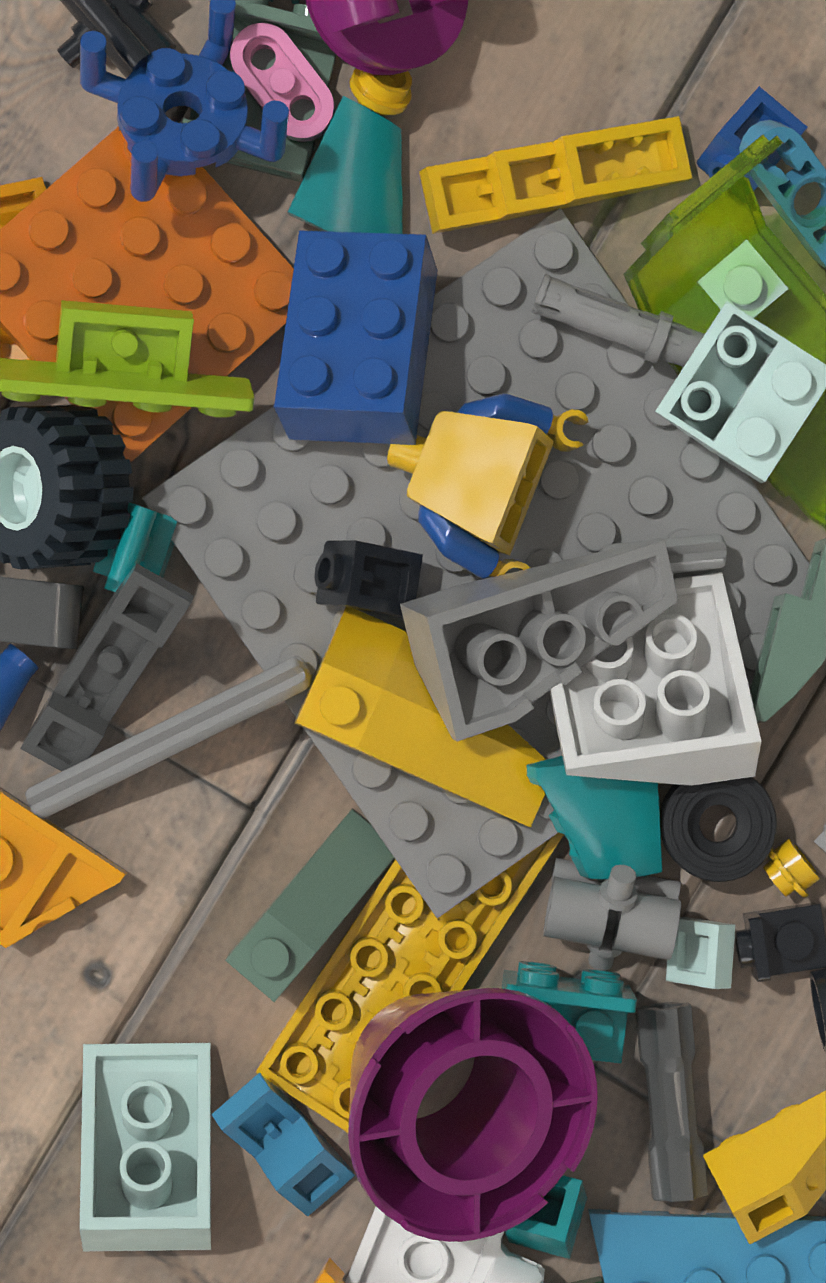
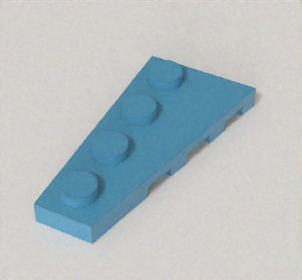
(705, 1249)

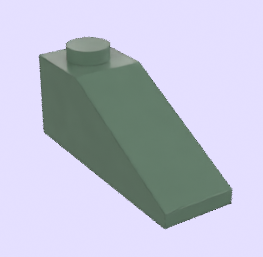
(311, 906)

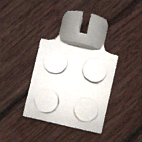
(398, 1256)

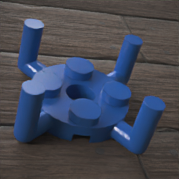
(188, 80)

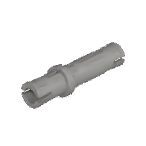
(617, 322)

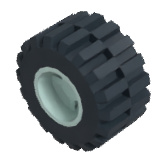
(60, 486)

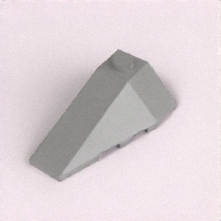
(516, 635)

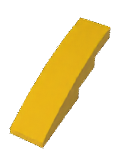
(555, 174)

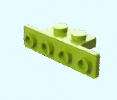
(127, 358)

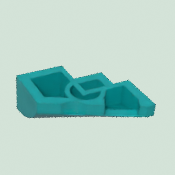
(354, 175)
(603, 819)

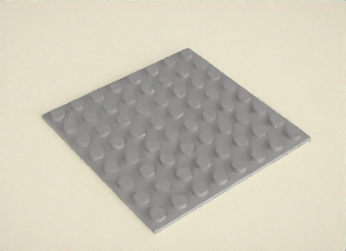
(266, 504)

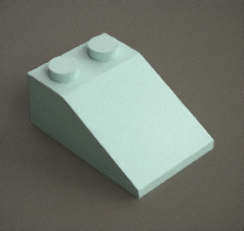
(146, 1147)

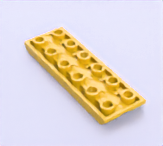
(384, 956)

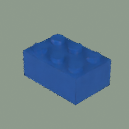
(356, 337)

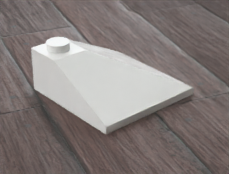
(665, 700)

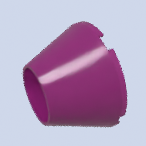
(504, 1135)

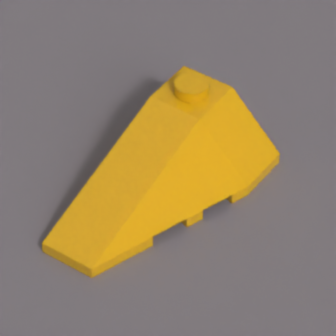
(379, 706)

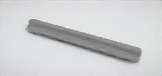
(169, 737)

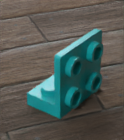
(592, 1005)

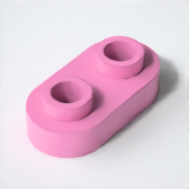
(286, 81)

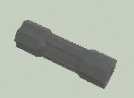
(674, 1147)

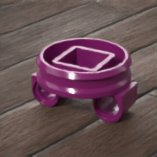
(392, 46)

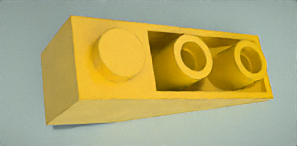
(774, 1169)

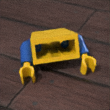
(480, 476)

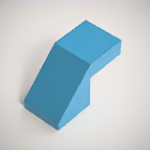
(284, 1144)

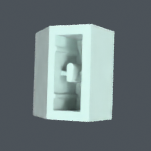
(744, 392)

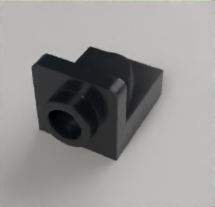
(366, 576)
(782, 940)

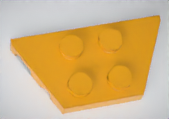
(43, 871)

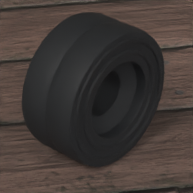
(728, 858)

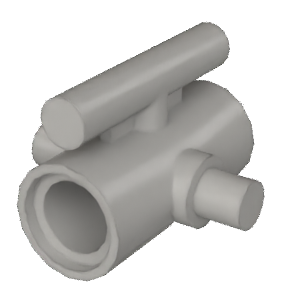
(613, 913)

